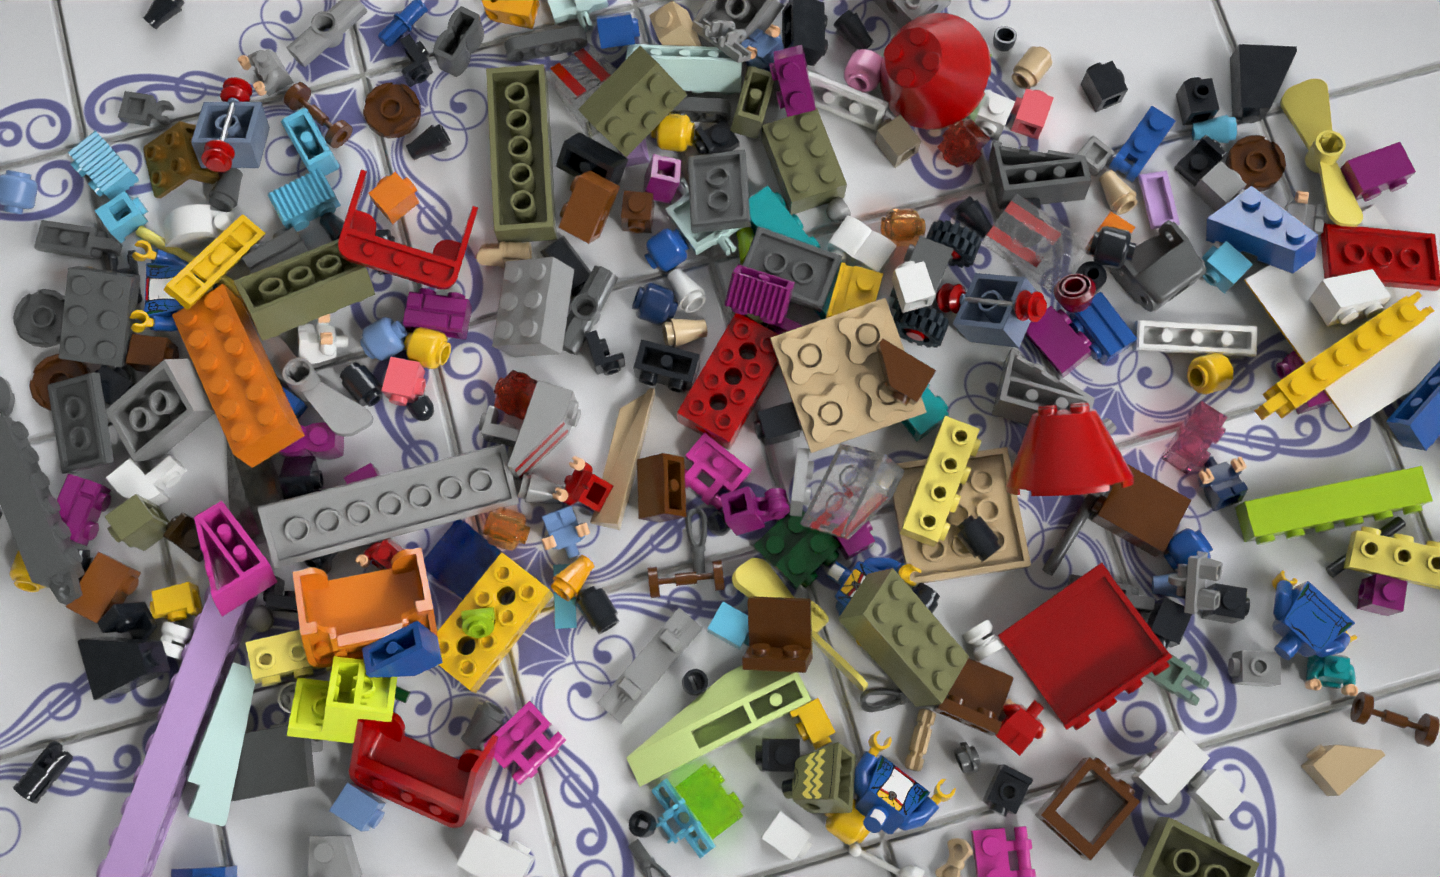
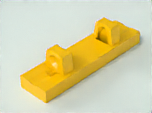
(214, 262)

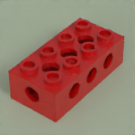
(711, 386)

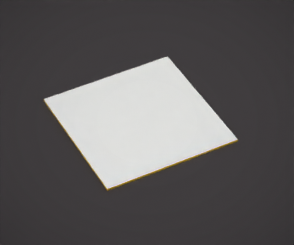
(1380, 378)

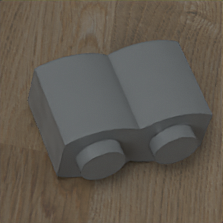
(459, 41)

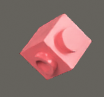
(1031, 113)
(403, 381)

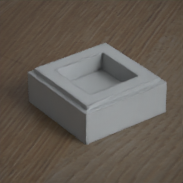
(1096, 154)

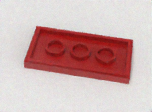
(1396, 256)

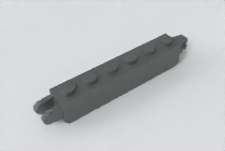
(35, 515)

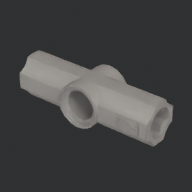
(315, 41)

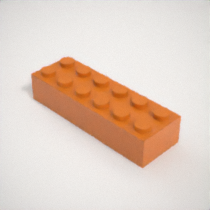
(238, 376)

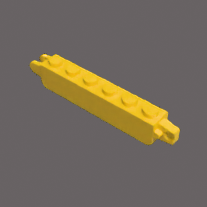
(1343, 357)

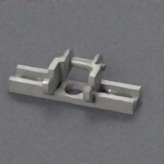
(727, 44)

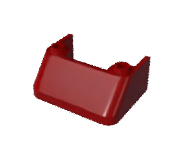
(362, 247)
(417, 774)

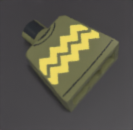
(823, 780)

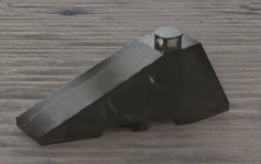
(250, 489)

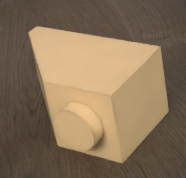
(674, 26)
(1339, 766)

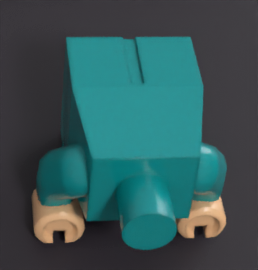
(1331, 673)

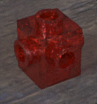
(963, 143)
(514, 393)

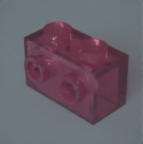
(1194, 437)

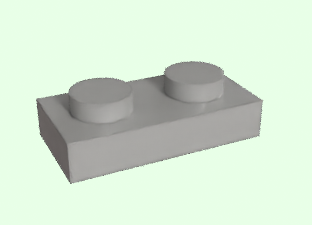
(800, 493)

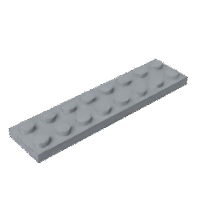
(387, 505)

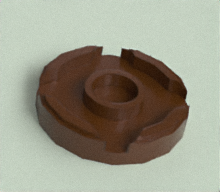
(392, 110)
(1257, 162)
(50, 371)

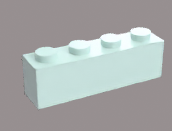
(696, 67)

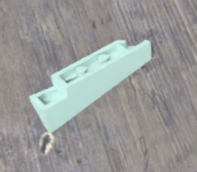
(220, 748)

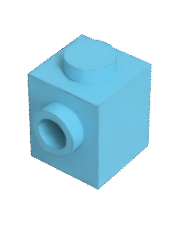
(1224, 266)

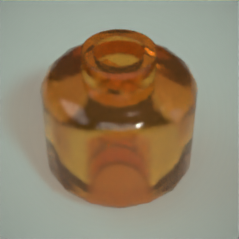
(903, 226)
(506, 528)

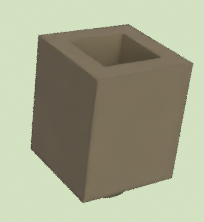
(897, 140)

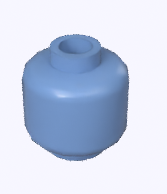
(17, 191)
(383, 338)

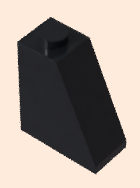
(1256, 78)
(121, 664)

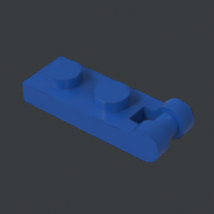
(1142, 143)

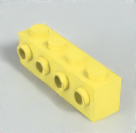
(940, 481)
(1394, 557)
(278, 657)

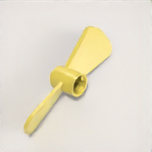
(1310, 114)
(759, 579)

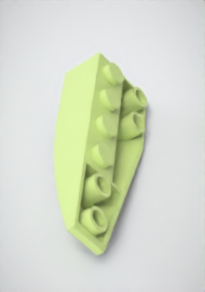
(721, 714)

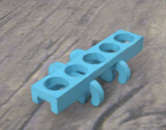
(672, 812)

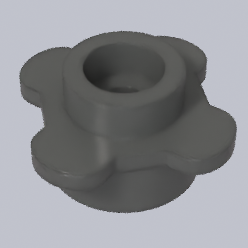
(967, 758)

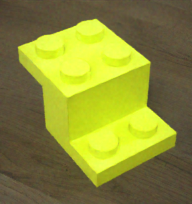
(332, 707)

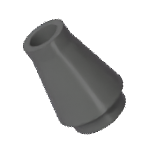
(226, 191)
(484, 722)

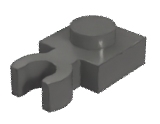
(142, 108)

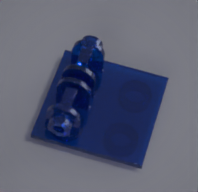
(460, 558)

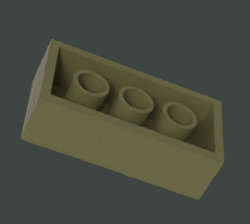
(302, 289)
(904, 638)

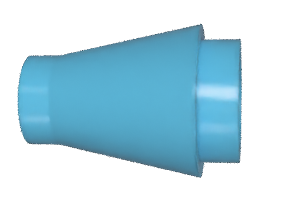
(1219, 128)

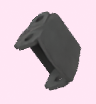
(1160, 268)

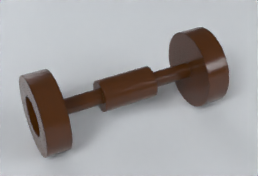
(298, 96)
(685, 578)
(1426, 728)

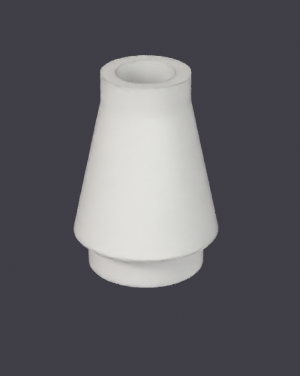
(686, 291)

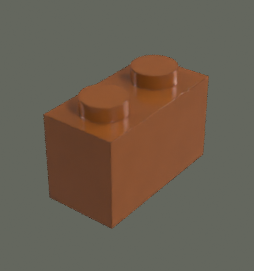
(588, 206)
(104, 585)

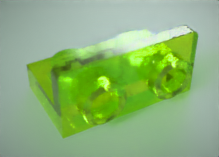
(710, 801)

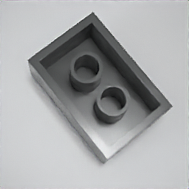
(97, 316)

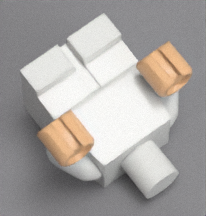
(319, 341)

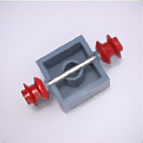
(232, 130)
(993, 308)

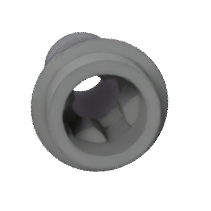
(538, 489)

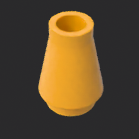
(571, 579)

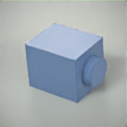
(358, 807)

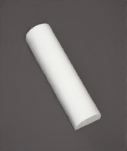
(846, 101)
(1195, 338)

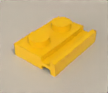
(853, 289)

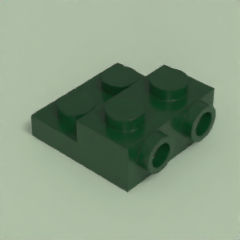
(797, 550)

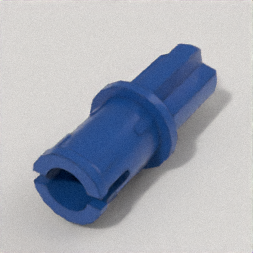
(402, 22)

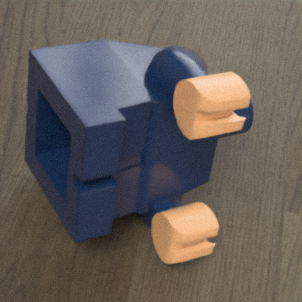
(1222, 482)

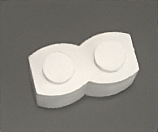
(861, 245)

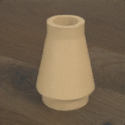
(1118, 193)
(683, 331)

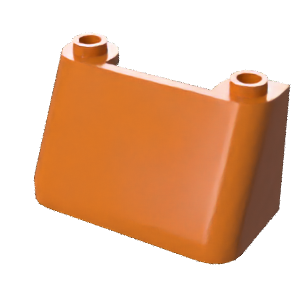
(359, 609)

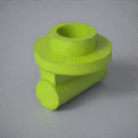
(478, 622)

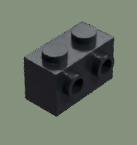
(805, 25)
(584, 154)
(666, 366)

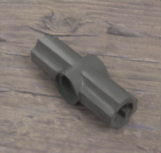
(593, 294)

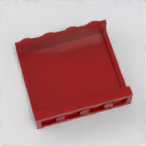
(1086, 647)

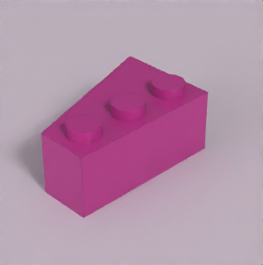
(231, 559)

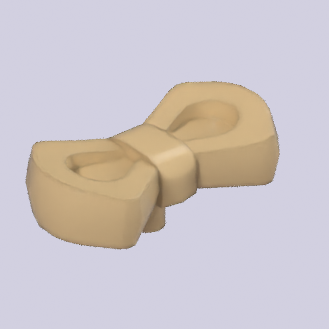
(959, 851)

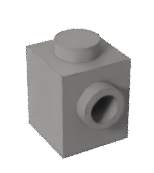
(1219, 186)
(1255, 668)

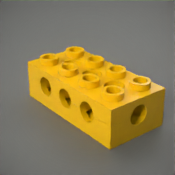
(509, 624)

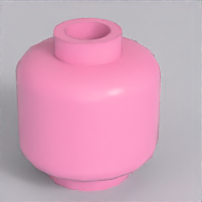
(863, 70)

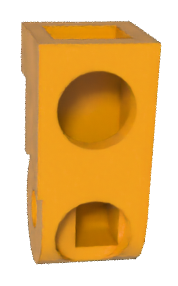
(512, 12)

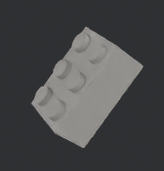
(533, 307)
(160, 409)

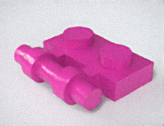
(719, 465)
(518, 735)
(992, 853)

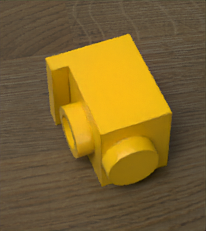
(176, 602)
(813, 724)

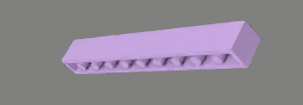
(175, 742)

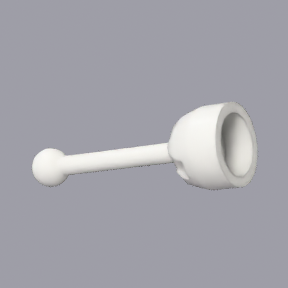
(906, 871)

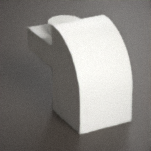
(193, 224)
(134, 479)

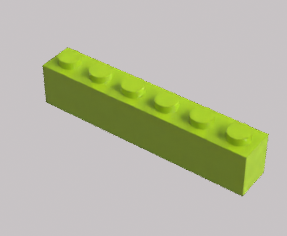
(1333, 504)

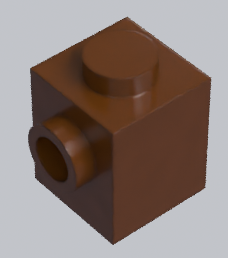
(637, 212)
(149, 351)

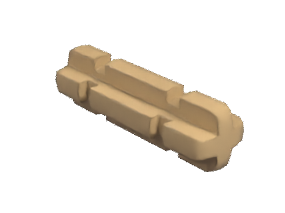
(920, 740)

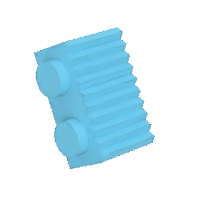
(309, 142)
(103, 166)
(304, 200)

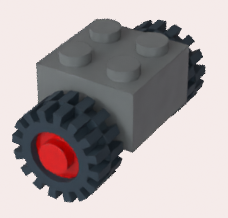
(942, 245)

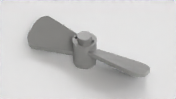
(338, 411)

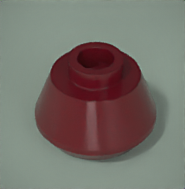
(1075, 292)

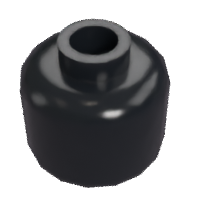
(1112, 247)

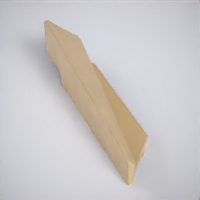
(622, 459)

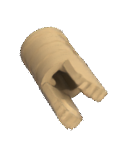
(498, 253)

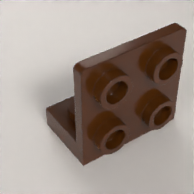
(779, 634)
(977, 697)

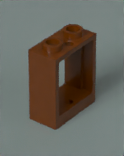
(1069, 834)

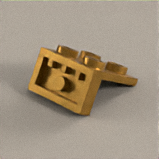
(174, 161)

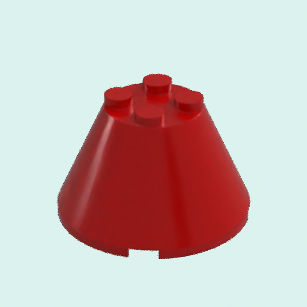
(935, 71)
(1067, 454)

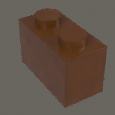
(661, 488)

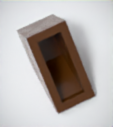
(903, 373)

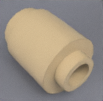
(1032, 67)

